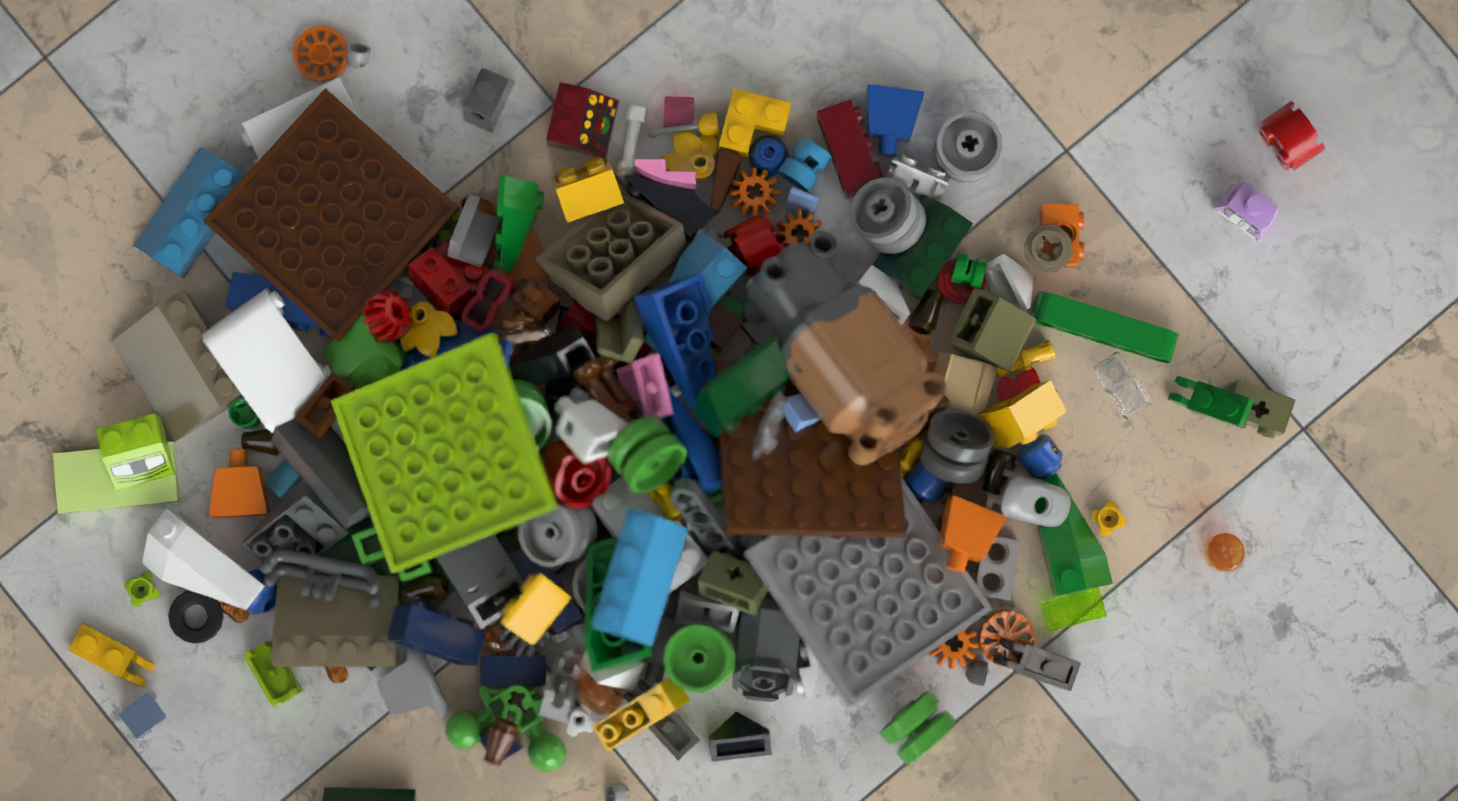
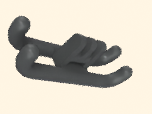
(322, 574)

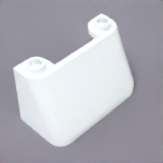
(266, 359)

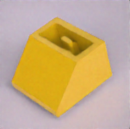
(587, 189)
(535, 608)

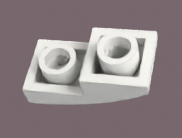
(807, 676)

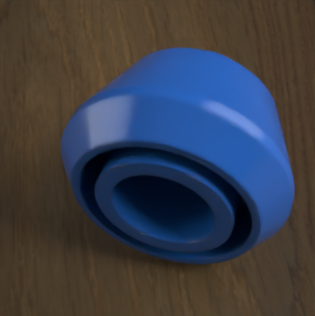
(760, 149)

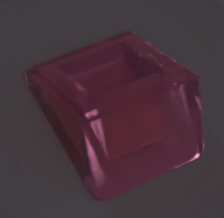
(678, 111)

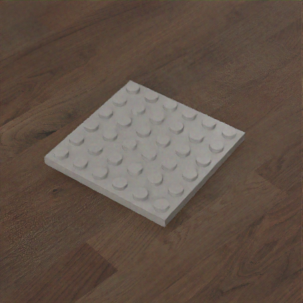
(869, 600)

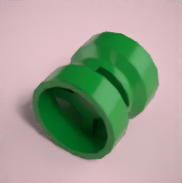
(976, 270)
(240, 412)

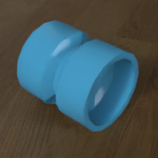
(799, 173)

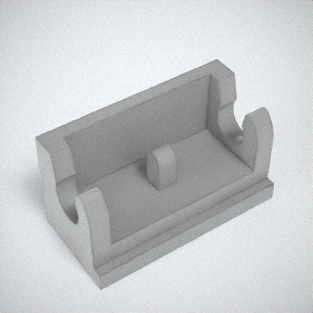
(560, 691)

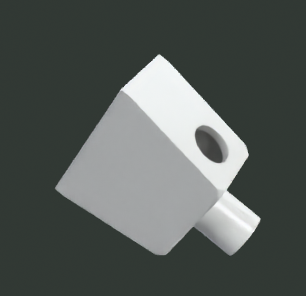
(587, 427)

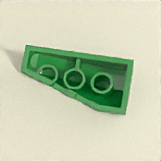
(517, 214)
(1072, 551)
(604, 649)

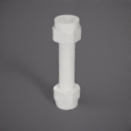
(635, 117)

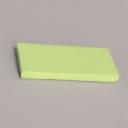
(85, 484)

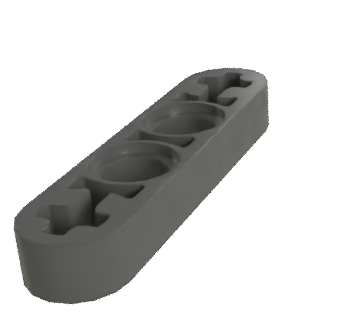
(702, 525)

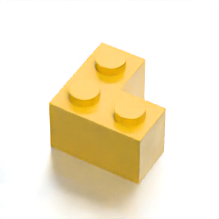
(752, 113)
(1024, 415)

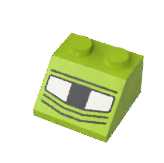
(135, 451)

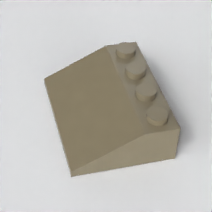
(613, 255)
(176, 366)
(334, 631)

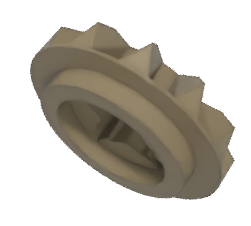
(1053, 235)

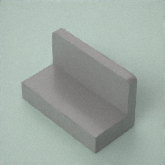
(472, 233)

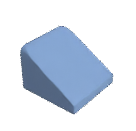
(801, 201)
(799, 412)

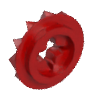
(958, 295)

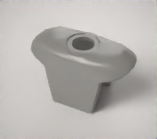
(1022, 494)
(412, 687)

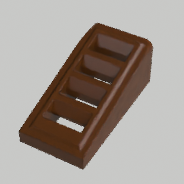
(726, 170)

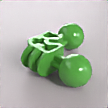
(466, 728)

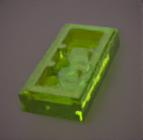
(1073, 609)

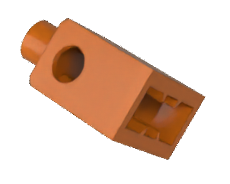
(239, 489)
(967, 532)

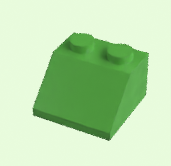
(362, 358)

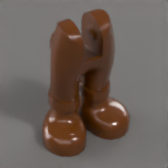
(606, 389)

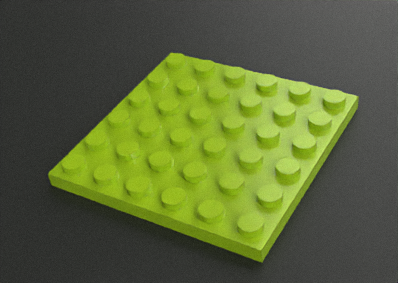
(444, 453)

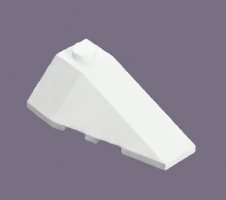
(191, 561)

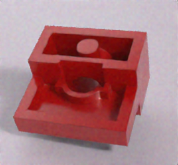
(445, 280)

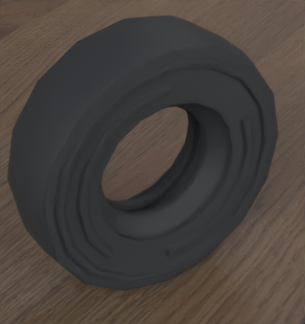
(184, 631)

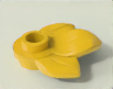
(691, 150)
(427, 332)

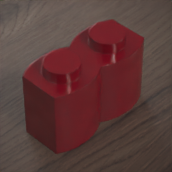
(490, 294)

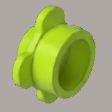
(133, 586)

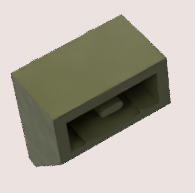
(991, 330)

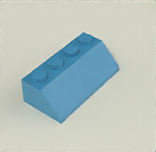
(177, 228)
(640, 577)

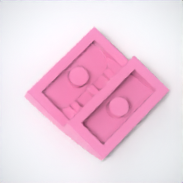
(656, 171)
(647, 386)

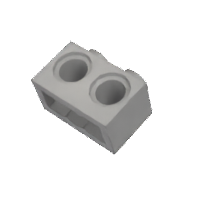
(1002, 569)
(696, 609)

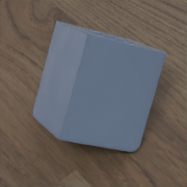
(143, 715)

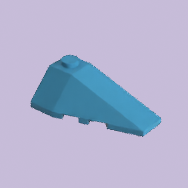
(715, 263)

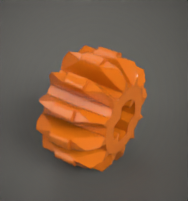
(758, 202)
(793, 224)
(963, 650)

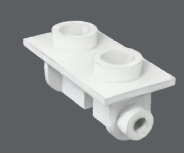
(929, 178)

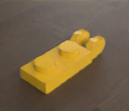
(109, 654)

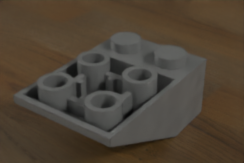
(296, 524)
(482, 578)

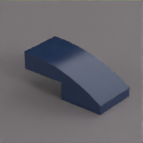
(513, 670)

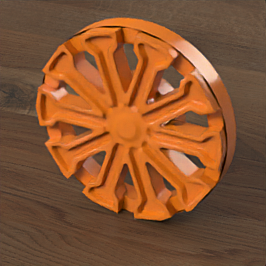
(320, 54)
(1004, 631)

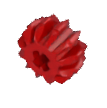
(387, 315)

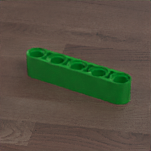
(1104, 327)

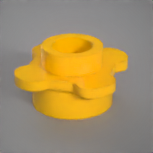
(1111, 510)

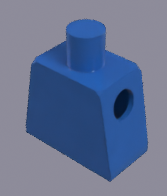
(891, 115)

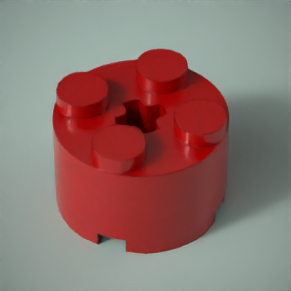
(1291, 135)
(753, 243)
(571, 478)

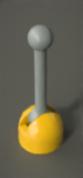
(707, 125)

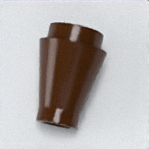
(500, 739)

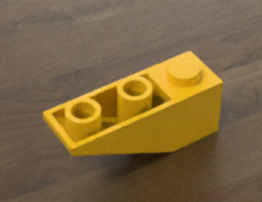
(640, 713)

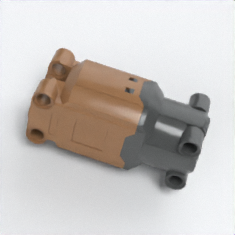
(843, 349)

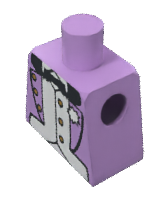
(1247, 210)

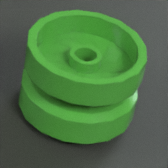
(535, 411)
(646, 454)
(717, 653)
(916, 725)

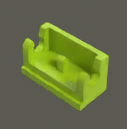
(275, 681)

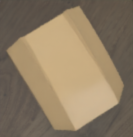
(966, 382)

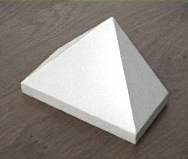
(1010, 281)
(622, 677)

